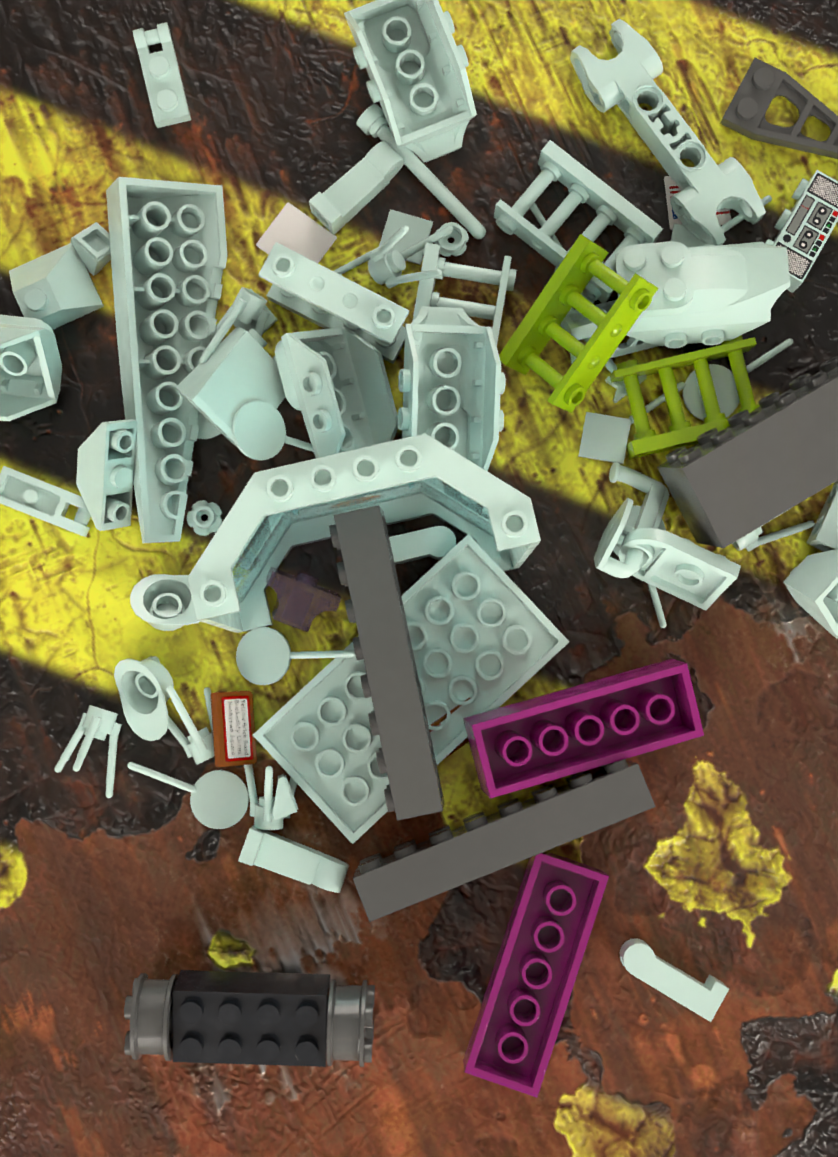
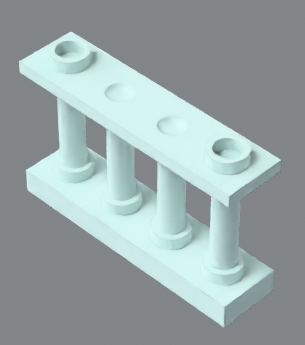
(582, 188)
(428, 298)
(333, 300)

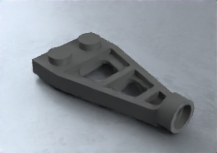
(753, 98)

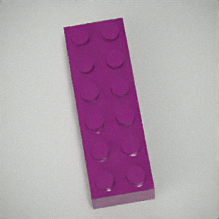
(583, 727)
(535, 972)

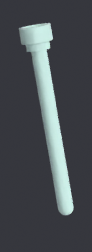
(374, 122)

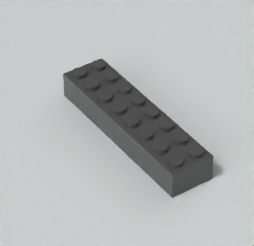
(389, 663)
(501, 838)

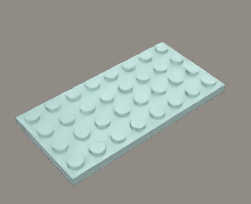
(468, 639)

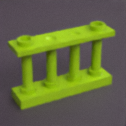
(553, 305)
(681, 432)

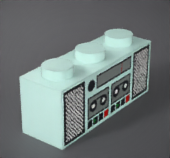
(807, 224)

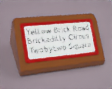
(233, 728)

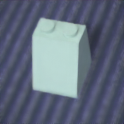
(232, 377)

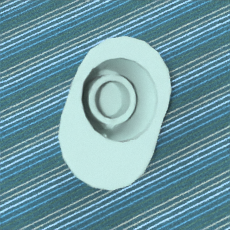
(164, 601)
(144, 695)

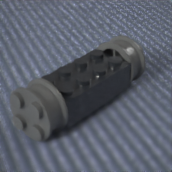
(250, 1018)

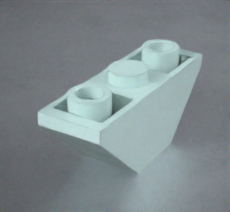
(107, 473)

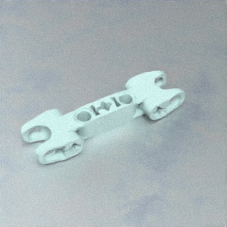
(629, 82)

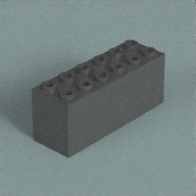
(759, 462)

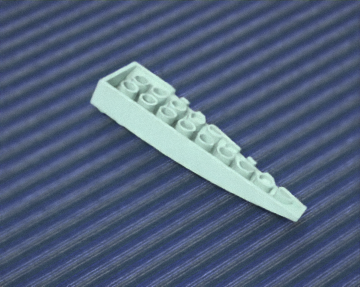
(165, 272)

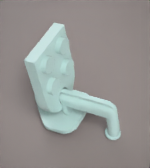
(656, 554)

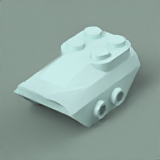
(415, 72)
(704, 290)
(27, 366)
(452, 383)
(338, 388)

